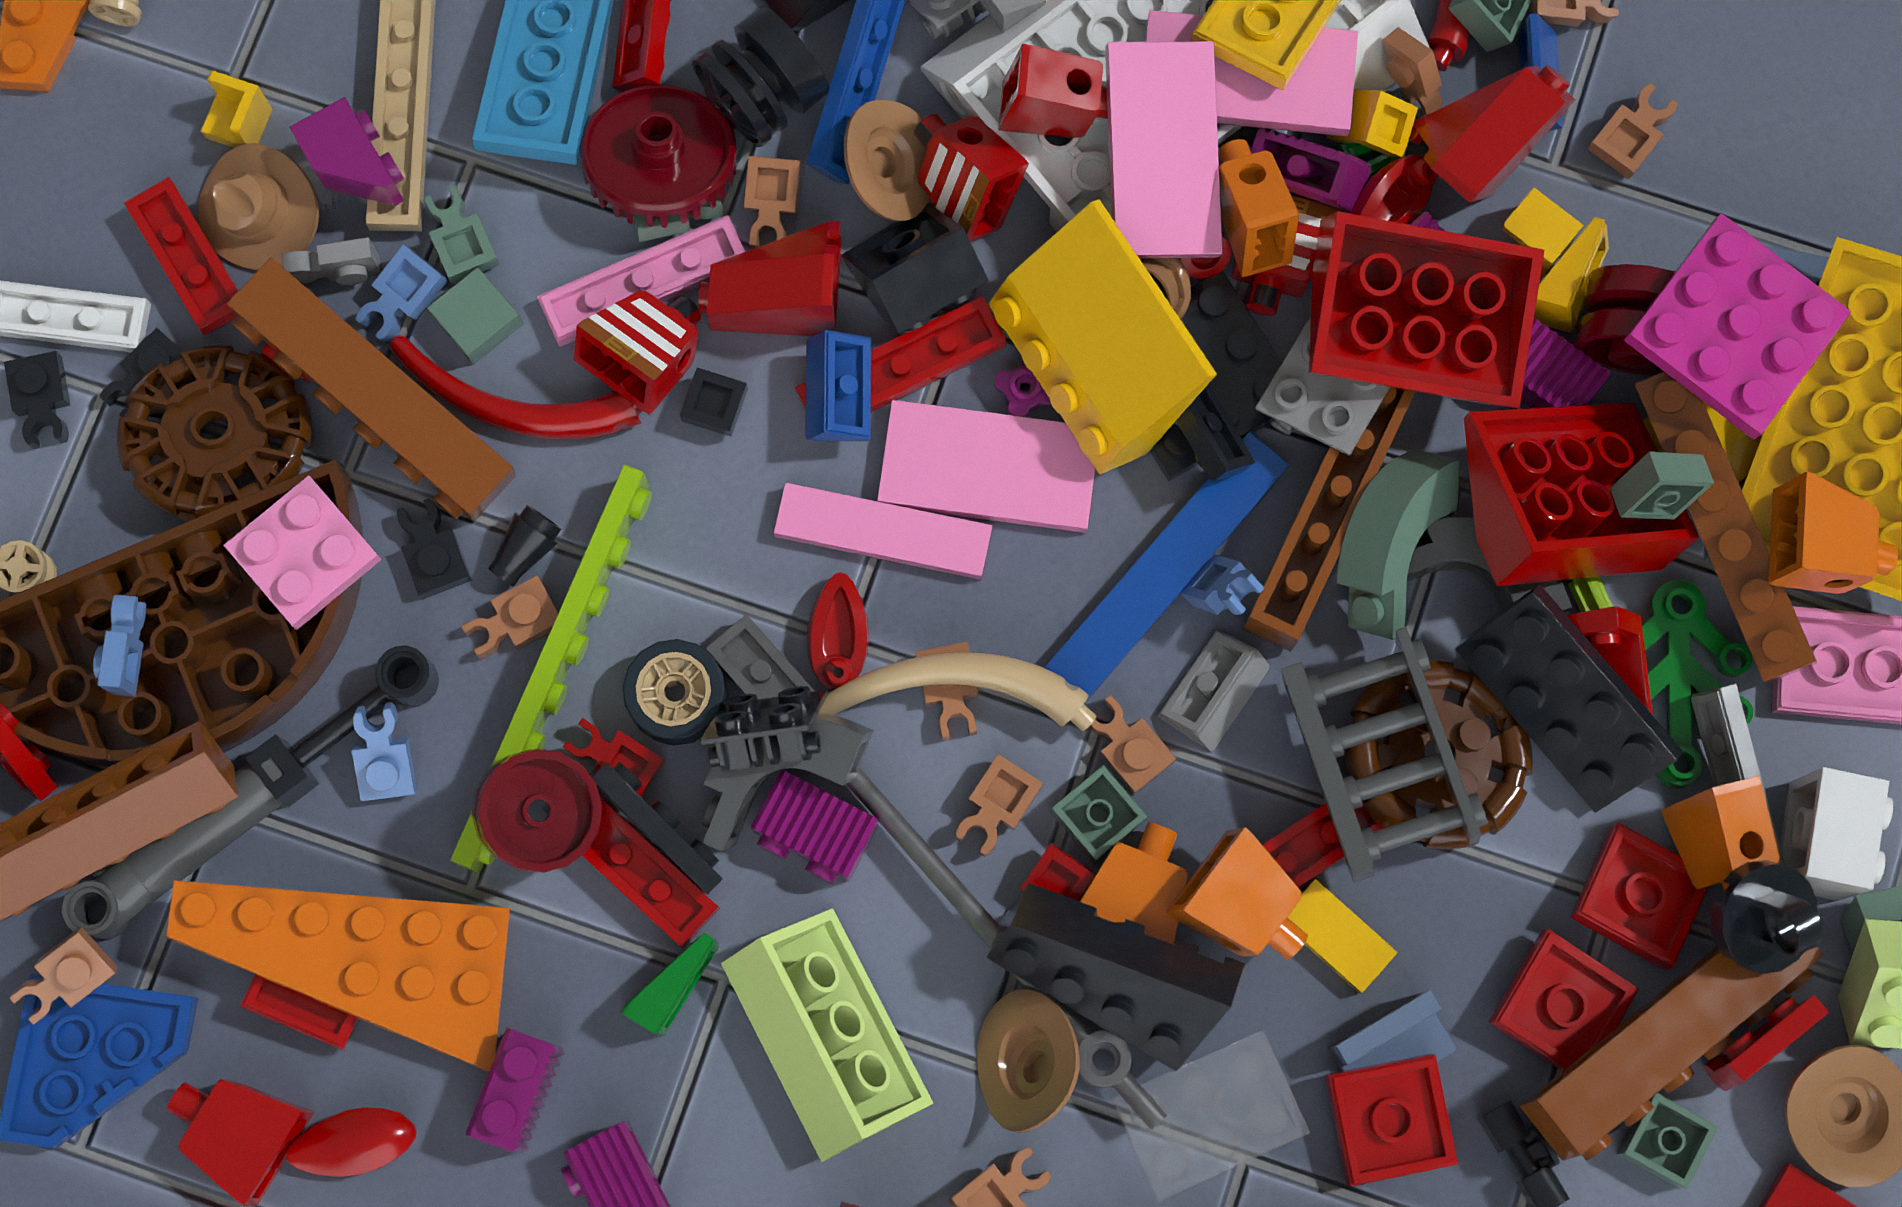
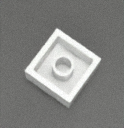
(1836, 831)

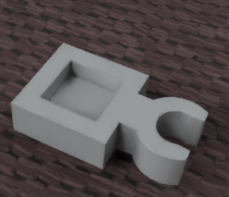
(342, 262)

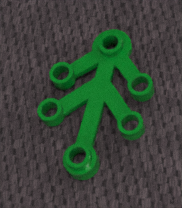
(1682, 672)

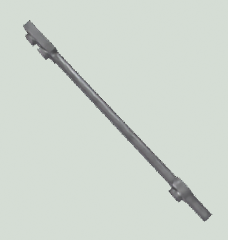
(762, 670)

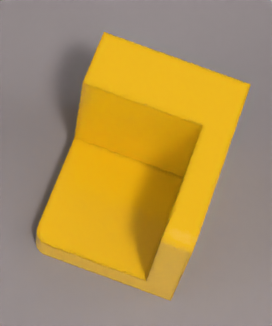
(237, 111)
(1379, 122)
(1543, 226)

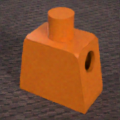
(1256, 208)
(1825, 538)
(1722, 831)
(1140, 884)
(1241, 899)

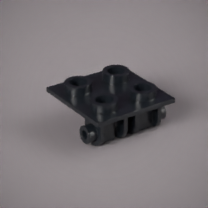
(779, 720)

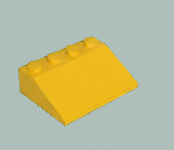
(1101, 339)

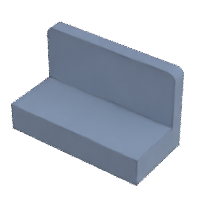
(1399, 1034)

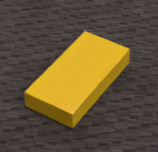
(1340, 937)

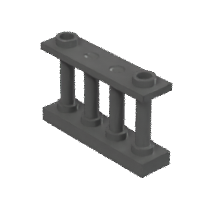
(1347, 794)

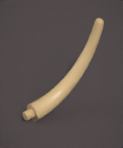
(995, 672)

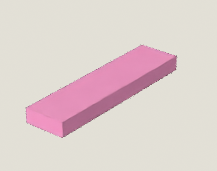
(661, 270)
(883, 531)

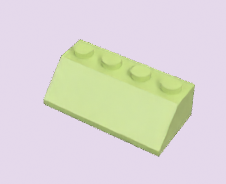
(826, 1033)

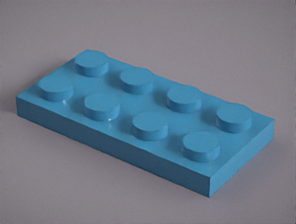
(542, 78)

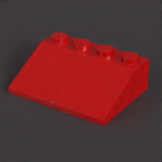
(1422, 309)
(1547, 495)

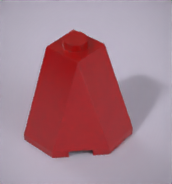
(1492, 130)
(778, 286)

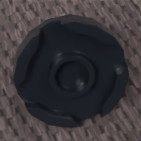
(1766, 917)

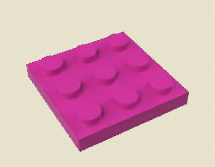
(1737, 326)

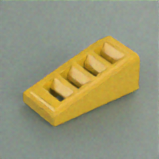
(1564, 286)

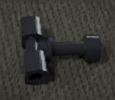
(1529, 1154)

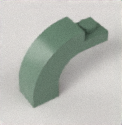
(1384, 533)

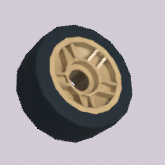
(668, 665)

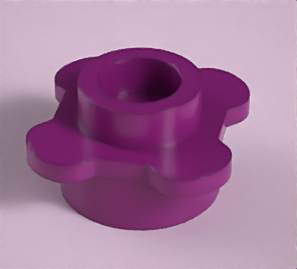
(1019, 401)

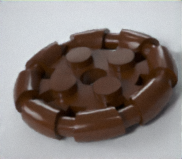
(201, 401)
(1469, 744)

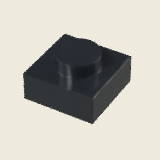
(714, 402)

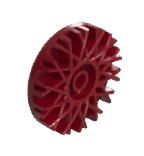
(658, 153)

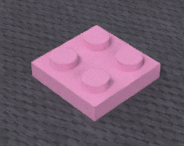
(302, 552)

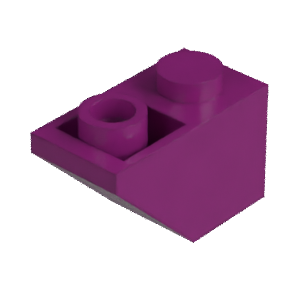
(343, 156)

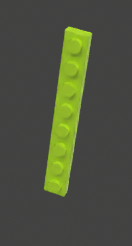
(567, 639)

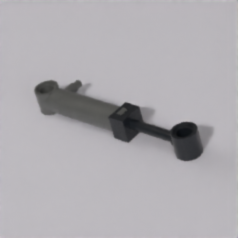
(270, 778)

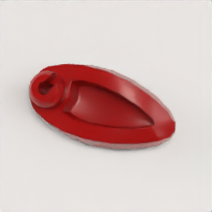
(1397, 191)
(837, 633)
(353, 1142)

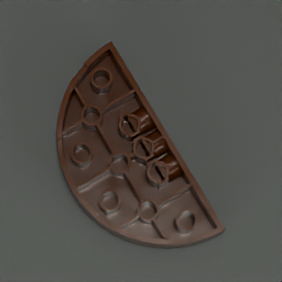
(207, 637)

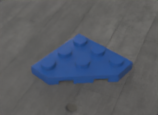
(89, 1059)

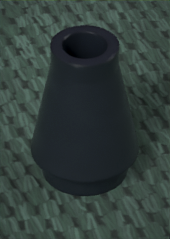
(524, 544)

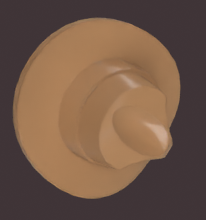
(886, 159)
(257, 206)
(1026, 1060)
(1848, 1115)

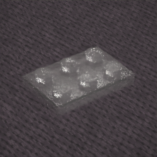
(1217, 1117)

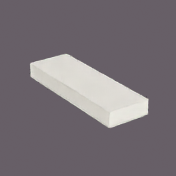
(72, 316)

